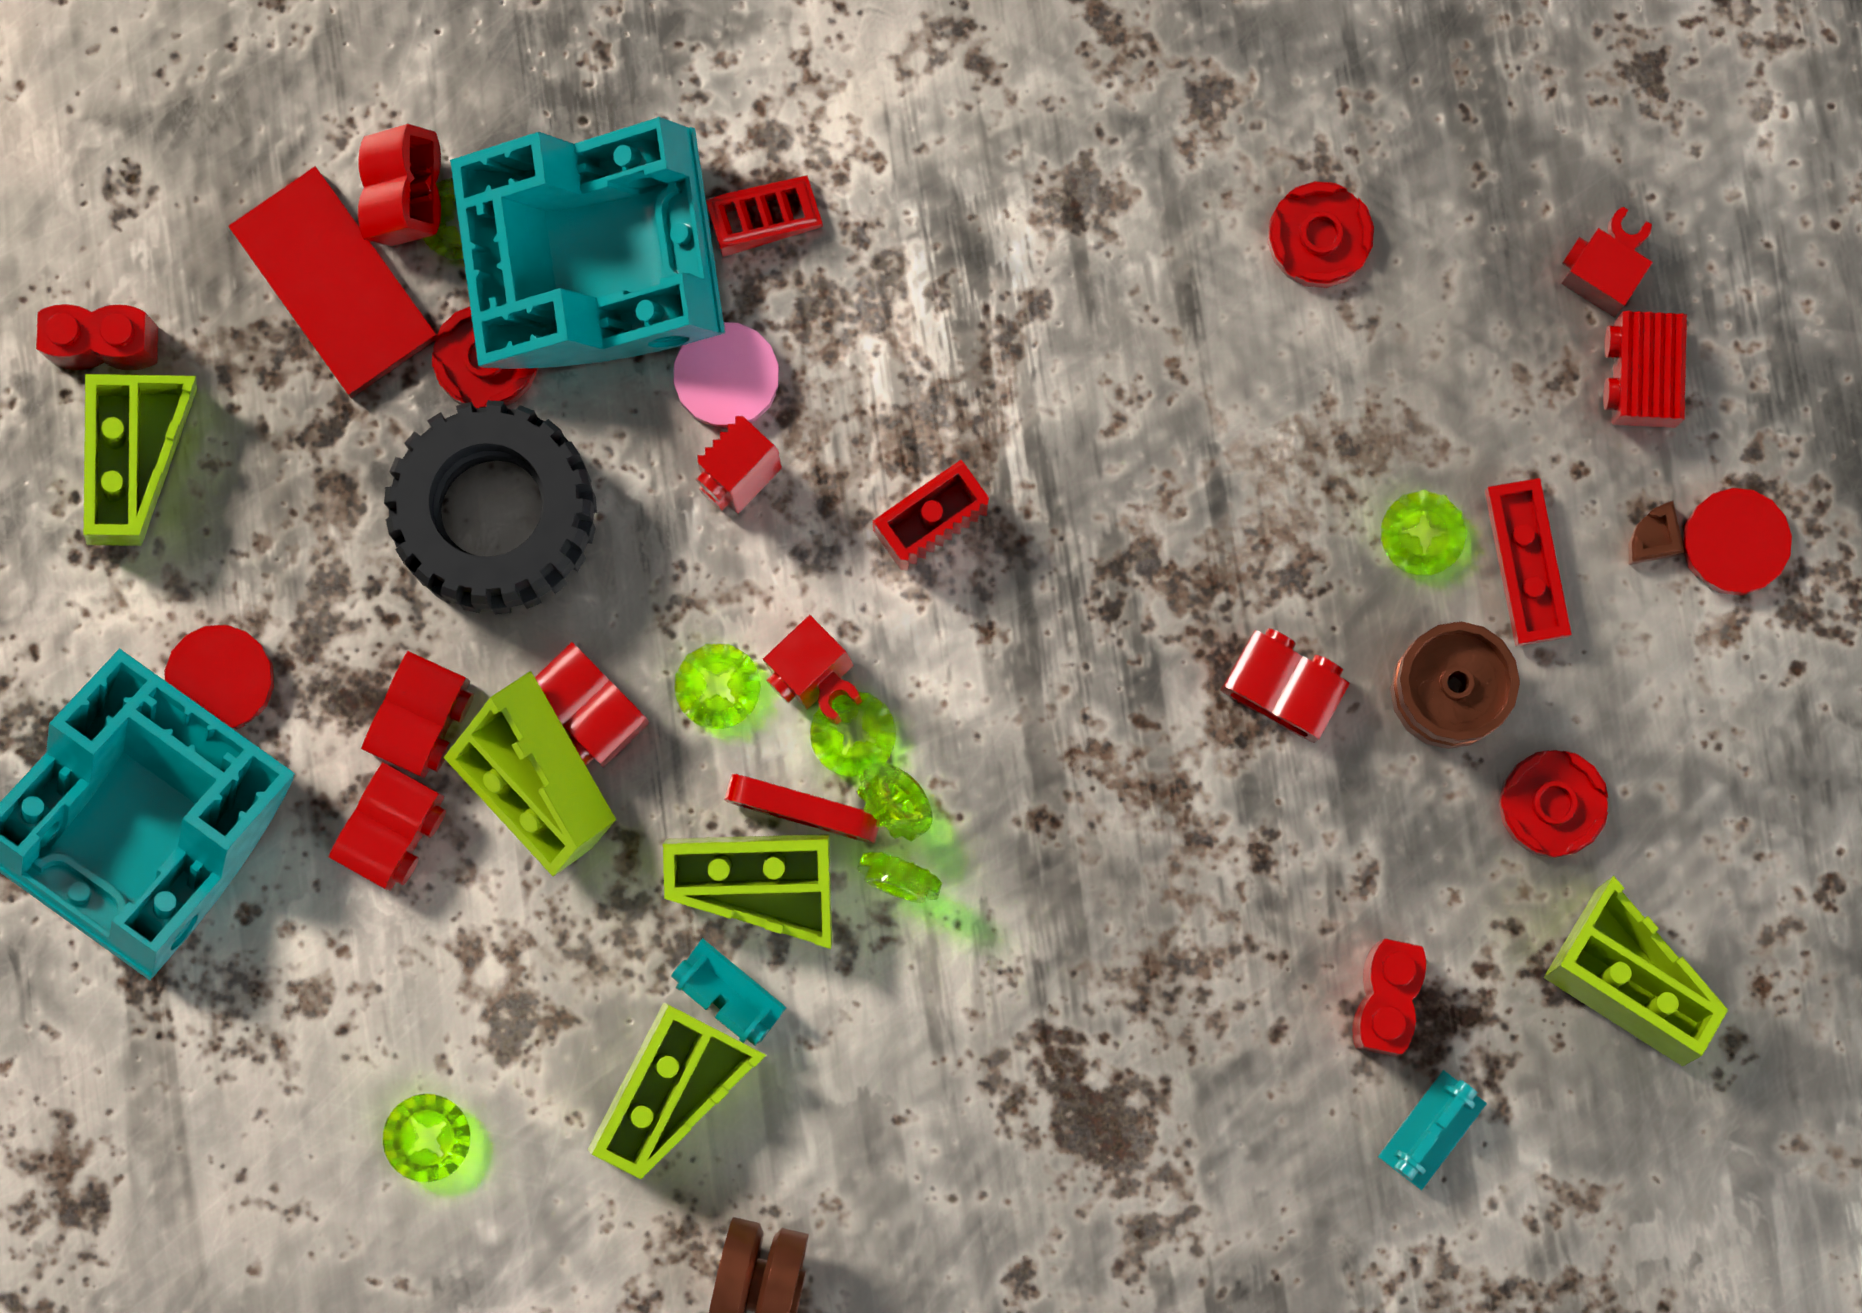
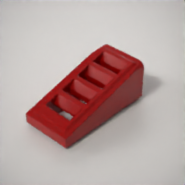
(740, 200)

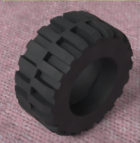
(447, 452)

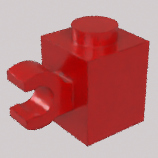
(1607, 265)
(810, 669)

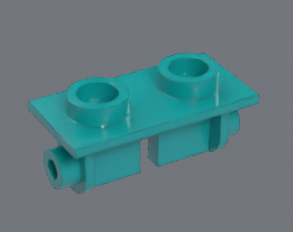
(742, 1002)
(1432, 1129)

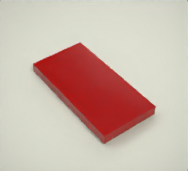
(333, 282)

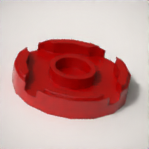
(1320, 234)
(466, 380)
(1737, 541)
(223, 673)
(1554, 803)

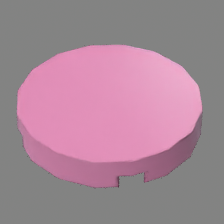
(727, 376)

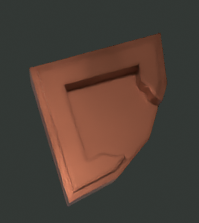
(1656, 536)

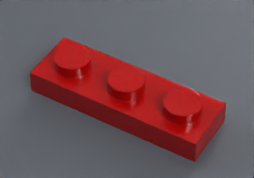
(1527, 562)

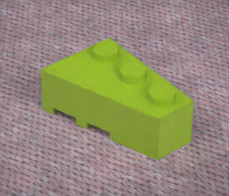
(128, 450)
(532, 775)
(757, 880)
(1635, 979)
(668, 1089)

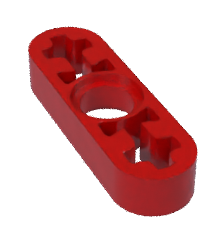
(801, 808)

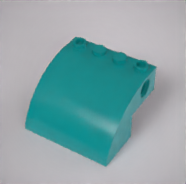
(587, 247)
(137, 813)

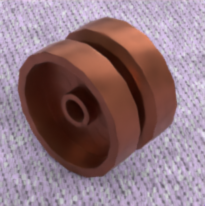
(1482, 702)
(759, 1284)

